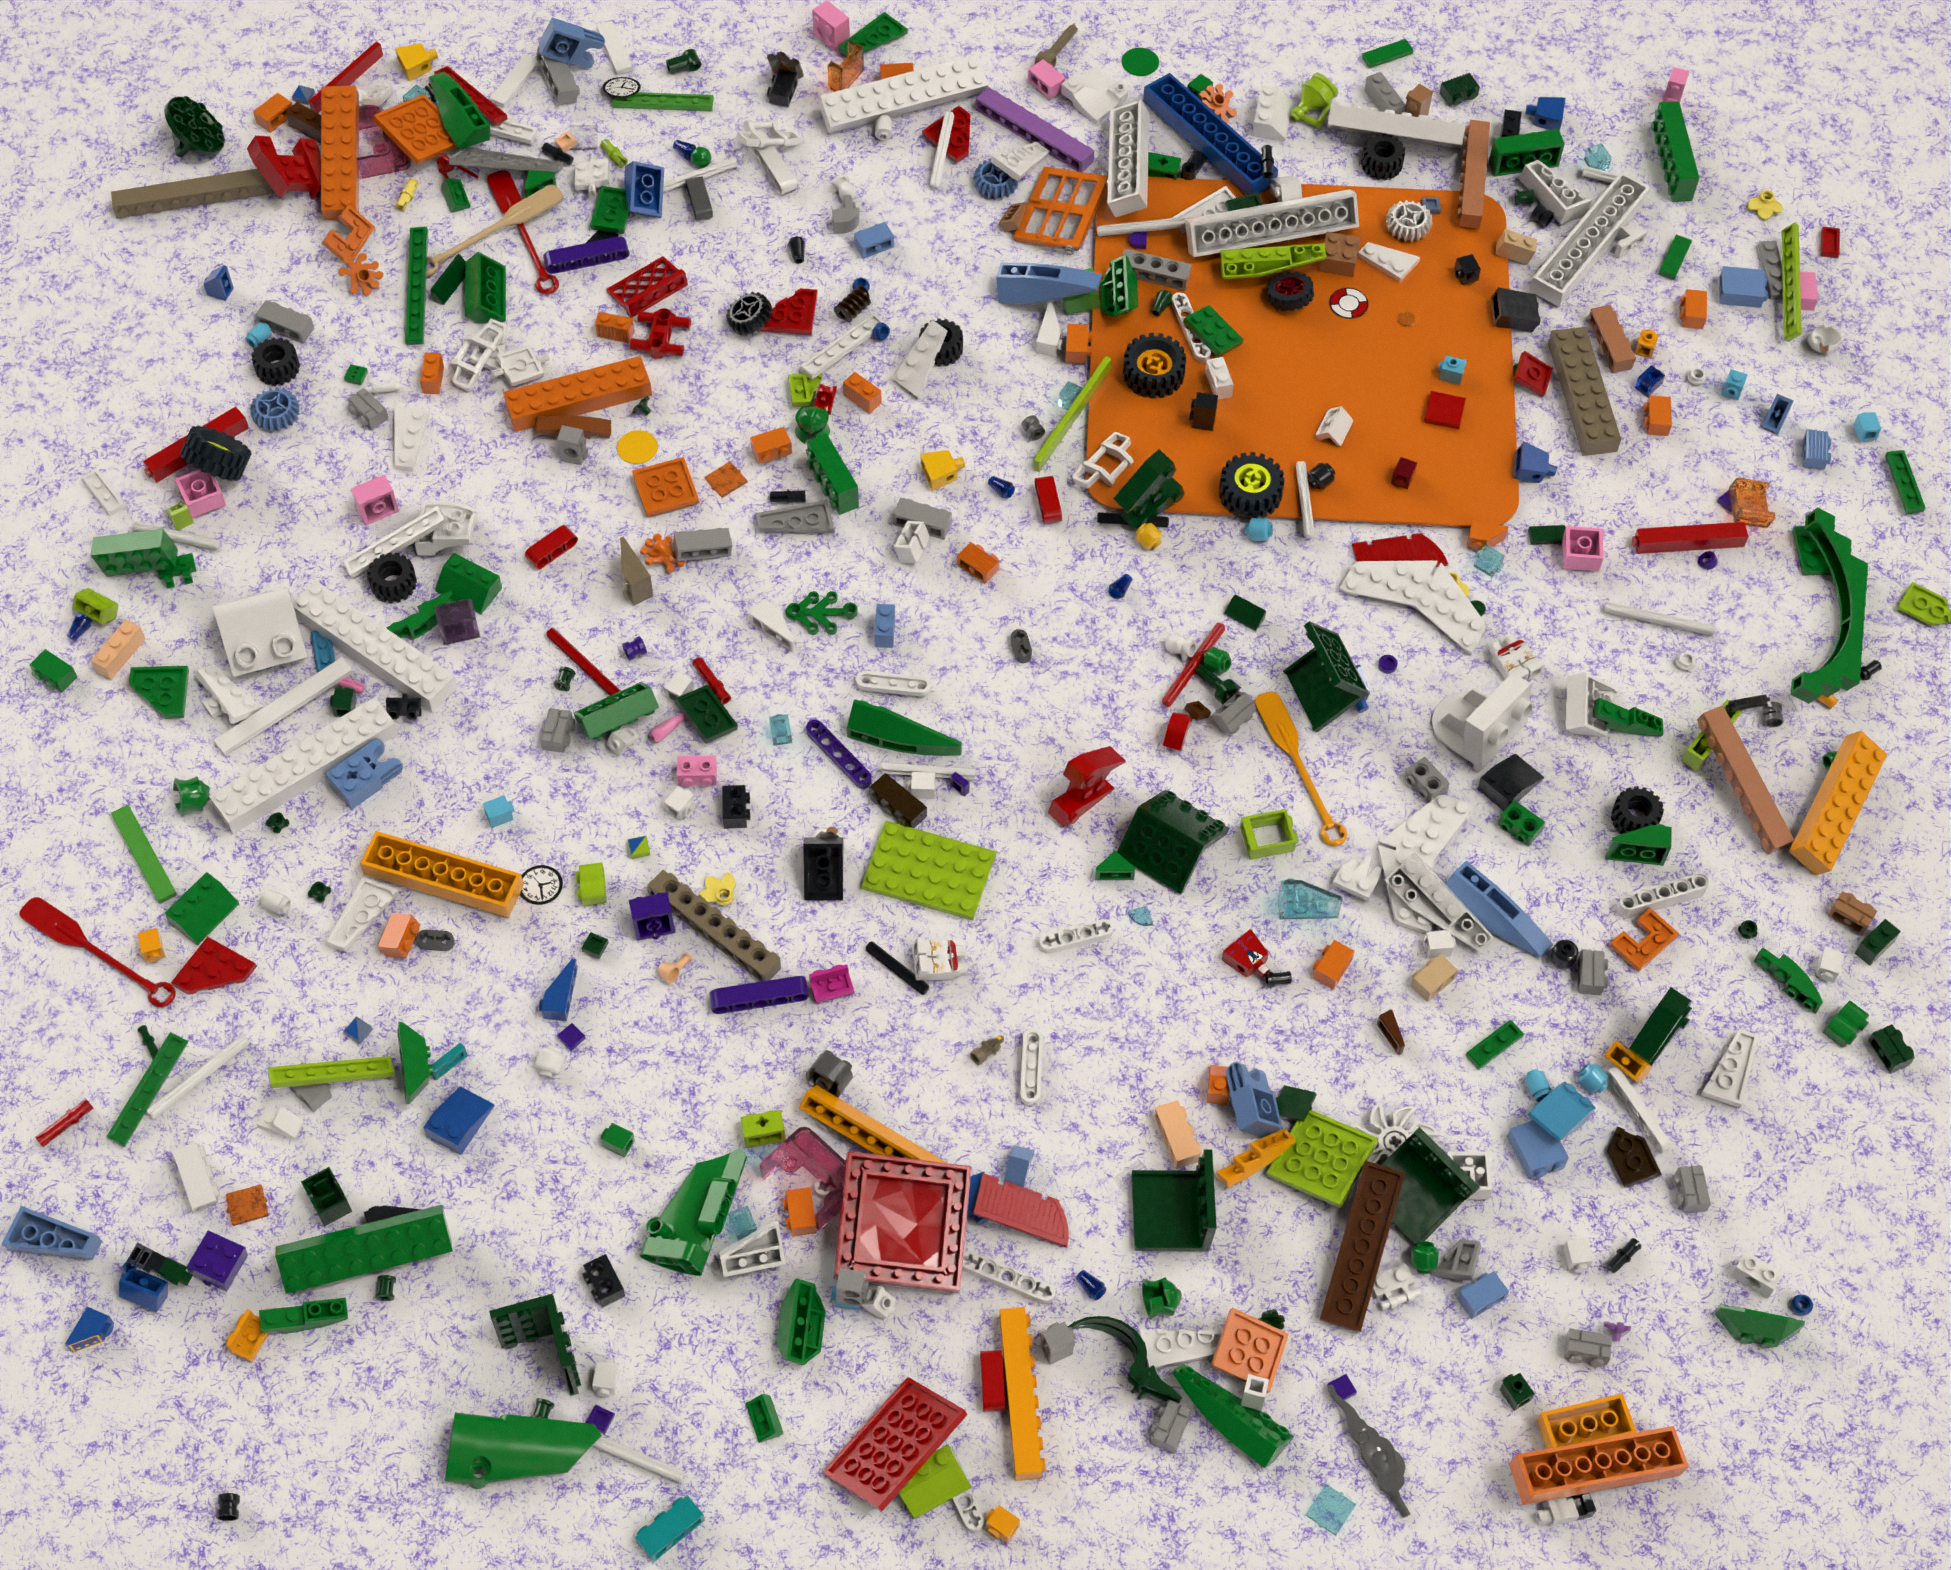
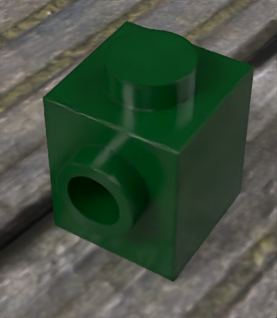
(343, 701)
(1516, 1391)

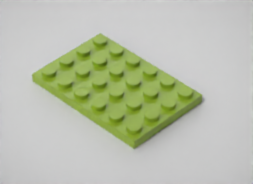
(929, 870)

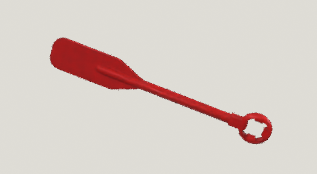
(506, 196)
(68, 932)

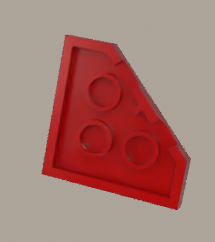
(960, 134)
(794, 313)
(212, 968)

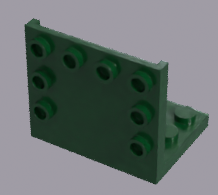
(1325, 678)
(1169, 839)
(1430, 1188)
(1174, 1208)
(529, 1322)

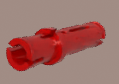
(709, 677)
(71, 1117)

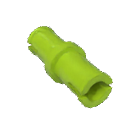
(614, 153)

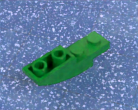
(423, 621)
(1628, 721)
(1796, 981)
(305, 1317)

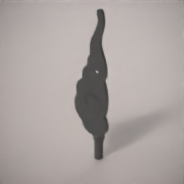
(1377, 1454)

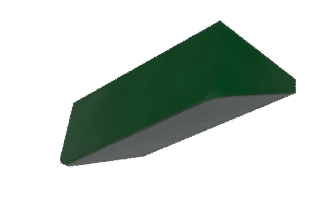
(1245, 612)

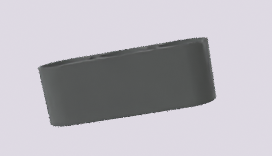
(699, 198)

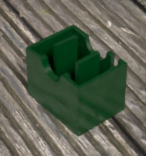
(326, 1196)

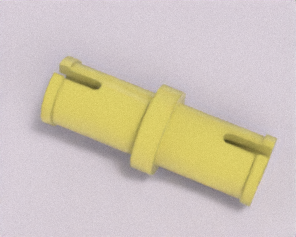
(407, 194)

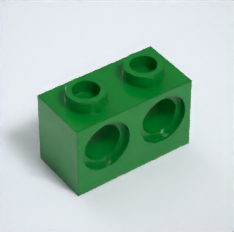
(1523, 820)

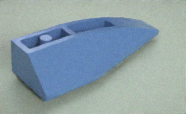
(1042, 282)
(1497, 910)

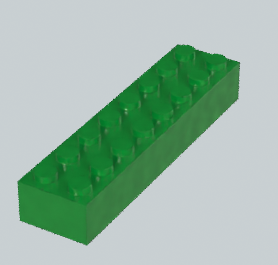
(363, 1249)

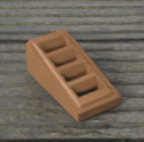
(1013, 217)

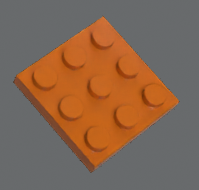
(665, 487)
(1249, 1348)

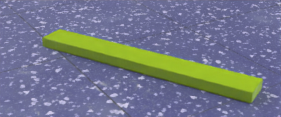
(1791, 282)
(1072, 414)

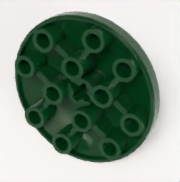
(193, 127)

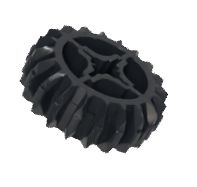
(749, 313)

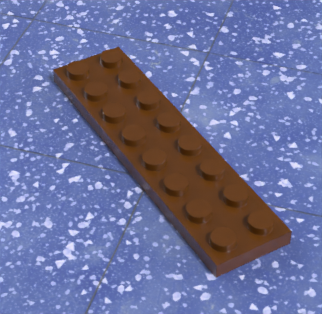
(1362, 1246)

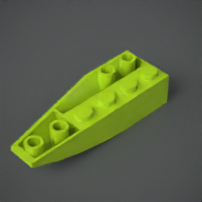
(1268, 260)

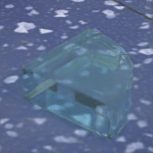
(1141, 916)

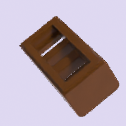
(1390, 1029)

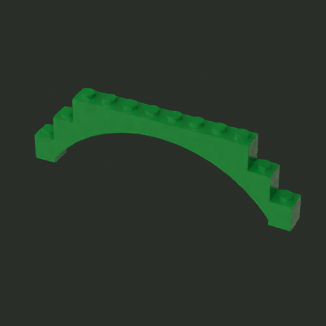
(1850, 579)

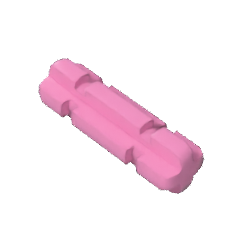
(357, 686)

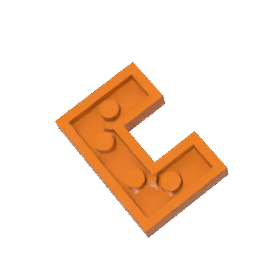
(359, 232)
(1641, 954)

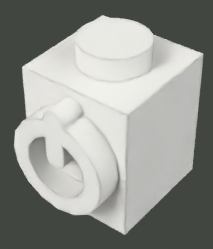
(680, 803)

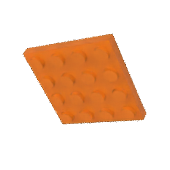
(416, 129)

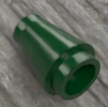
(1161, 302)

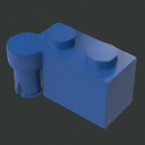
(142, 1288)

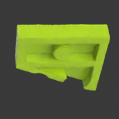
(803, 389)

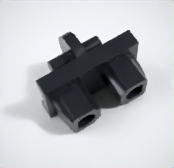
(404, 707)

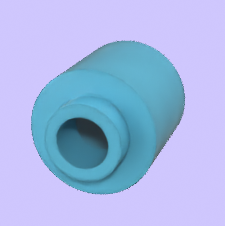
(258, 334)
(1537, 1084)

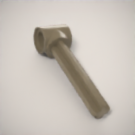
(1050, 55)

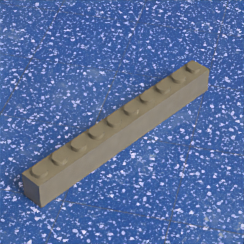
(189, 193)

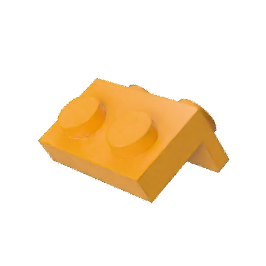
(247, 1337)

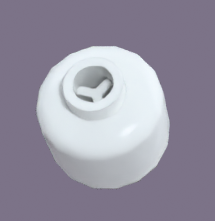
(549, 1061)

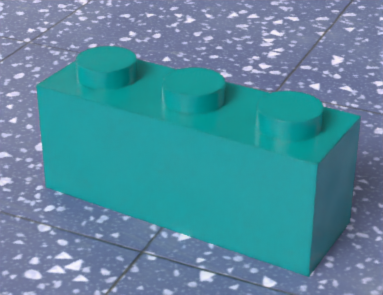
(669, 1528)

